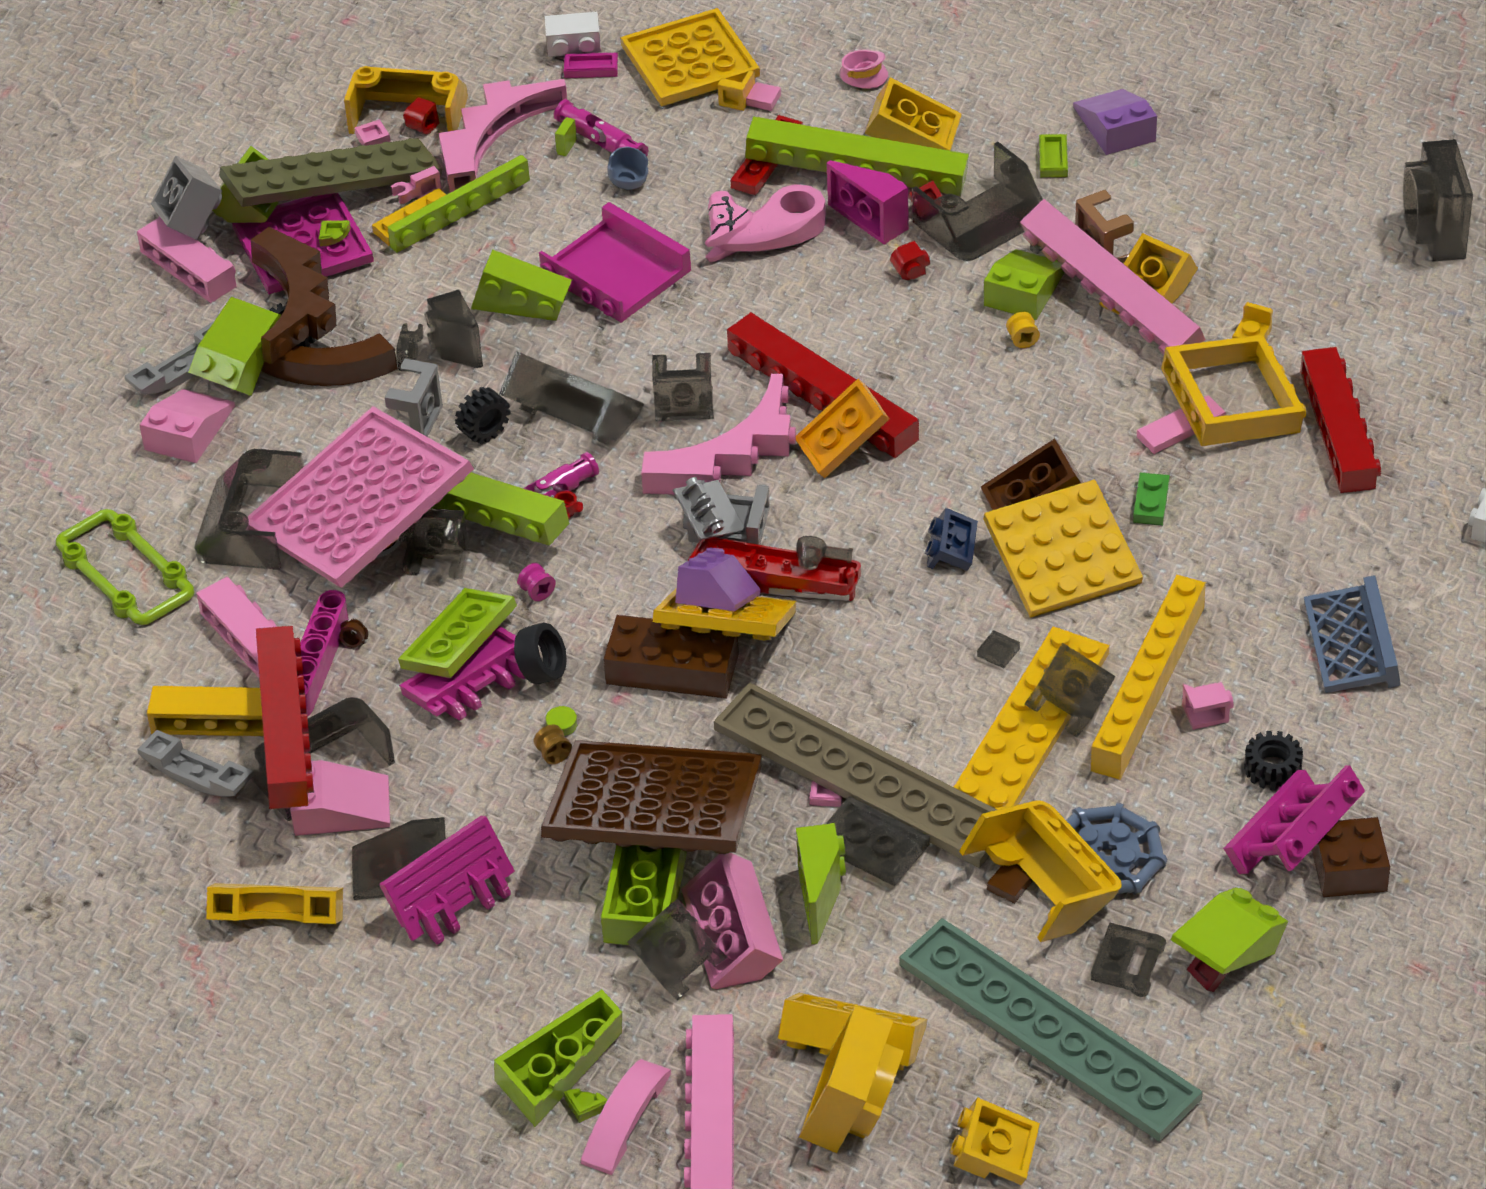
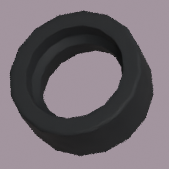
(528, 654)

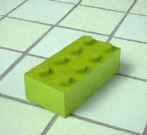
(639, 889)

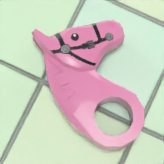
(769, 227)

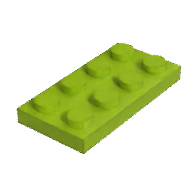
(457, 632)

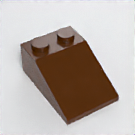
(1035, 475)

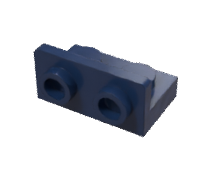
(951, 540)

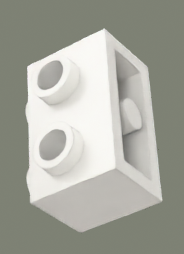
(572, 34)

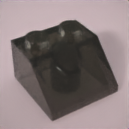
(453, 329)

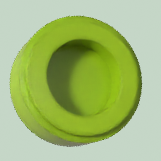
(563, 717)

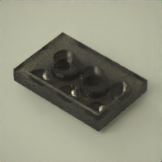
(877, 841)

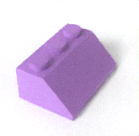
(715, 581)

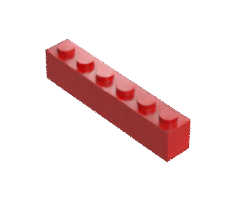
(1339, 420)

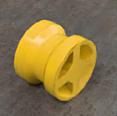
(1022, 330)

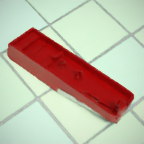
(779, 572)

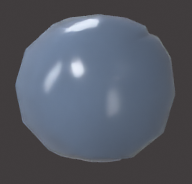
(627, 168)

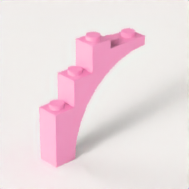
(483, 124)
(762, 433)

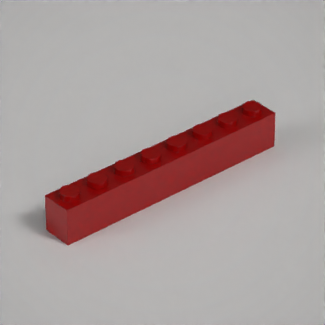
(814, 378)
(283, 723)

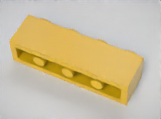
(205, 711)

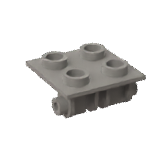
(708, 509)

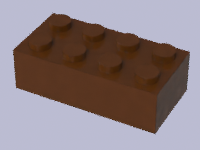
(669, 659)

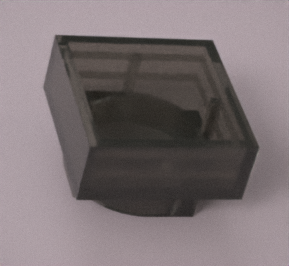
(1438, 200)

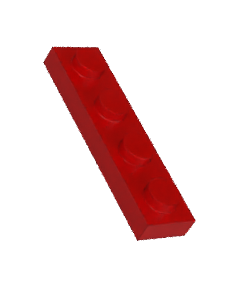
(754, 173)

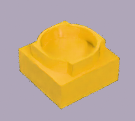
(853, 1081)

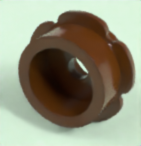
(351, 638)

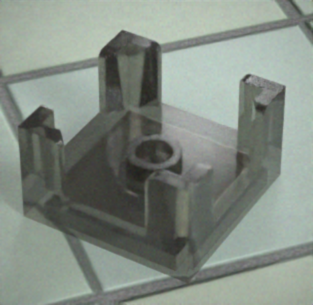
(682, 392)
(437, 536)
(1073, 686)
(675, 947)

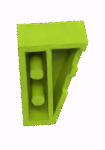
(520, 289)

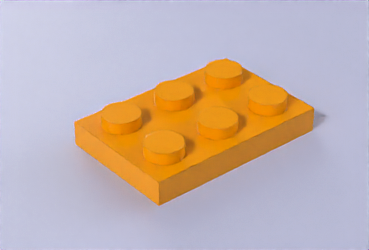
(841, 428)

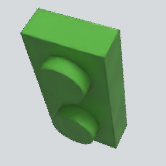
(1151, 499)

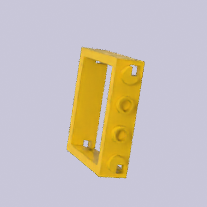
(1234, 427)

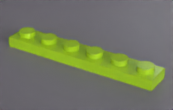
(458, 203)

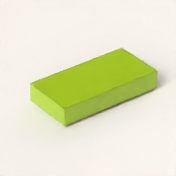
(1053, 155)

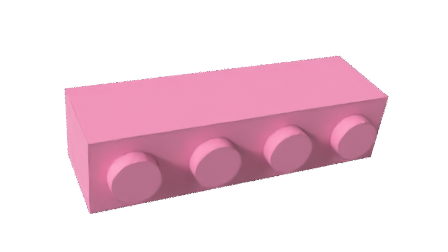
(187, 260)
(234, 618)

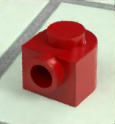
(421, 116)
(910, 261)

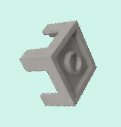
(423, 401)

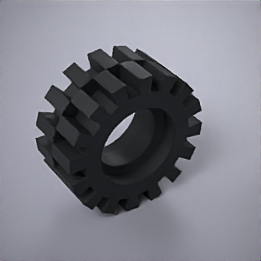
(482, 415)
(1272, 746)

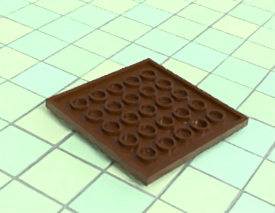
(653, 796)

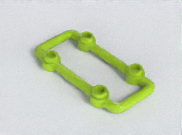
(124, 602)

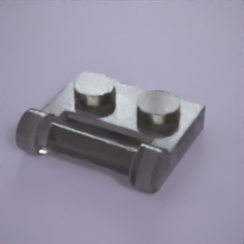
(1117, 955)

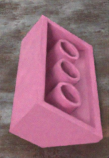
(735, 916)

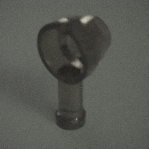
(812, 550)

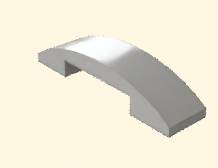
(168, 373)
(192, 769)

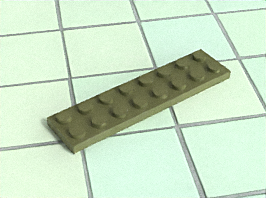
(326, 172)

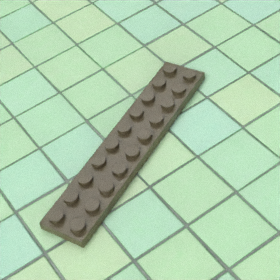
(852, 768)

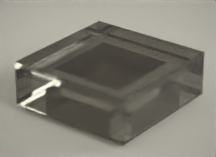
(998, 649)

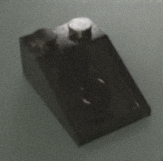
(390, 852)

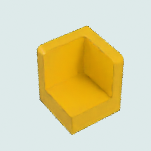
(734, 93)

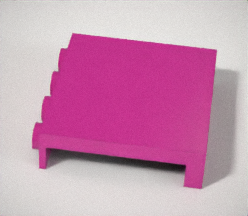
(619, 263)

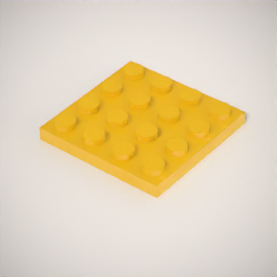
(688, 56)
(1062, 548)
(760, 617)

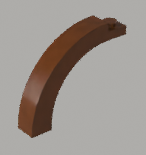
(335, 364)

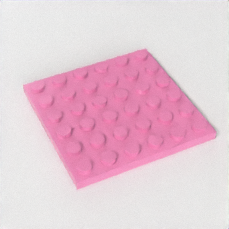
(359, 495)

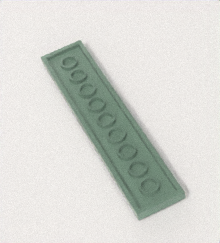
(1051, 1029)

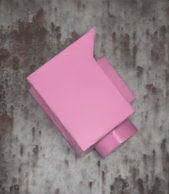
(1207, 704)

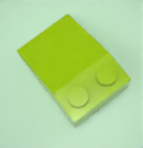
(1021, 283)
(233, 346)
(819, 873)
(1232, 931)

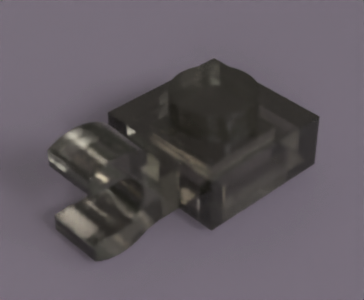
(407, 344)

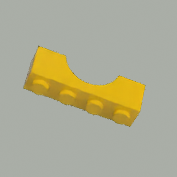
(254, 901)

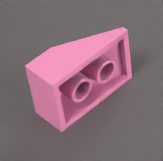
(184, 424)
(343, 801)

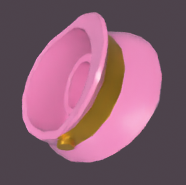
(864, 69)

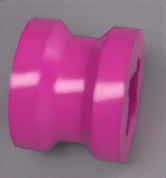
(536, 582)

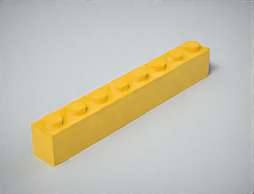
(1147, 677)

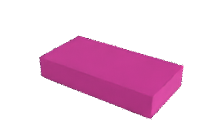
(591, 65)

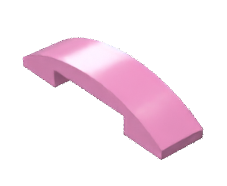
(621, 1114)

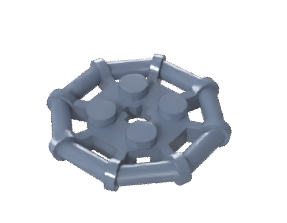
(1122, 842)

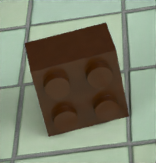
(1352, 859)

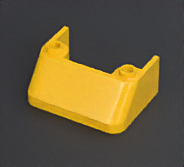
(405, 86)
(1052, 857)

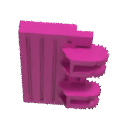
(488, 663)
(442, 880)

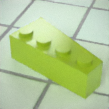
(557, 1056)

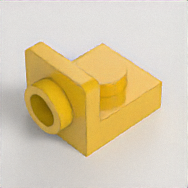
(1255, 321)

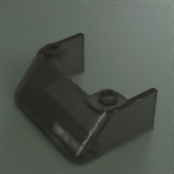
(987, 219)
(569, 398)
(224, 529)
(325, 728)

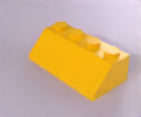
(819, 1021)

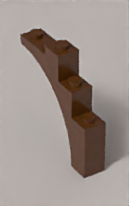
(300, 275)

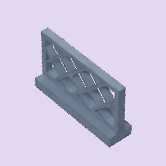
(1378, 637)

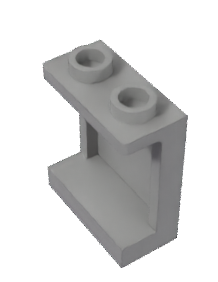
(751, 512)

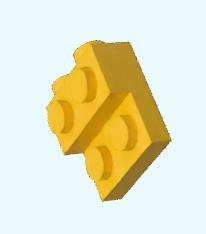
(994, 1142)

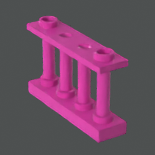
(1294, 820)

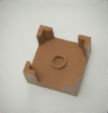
(1097, 227)

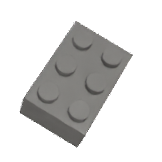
(186, 198)

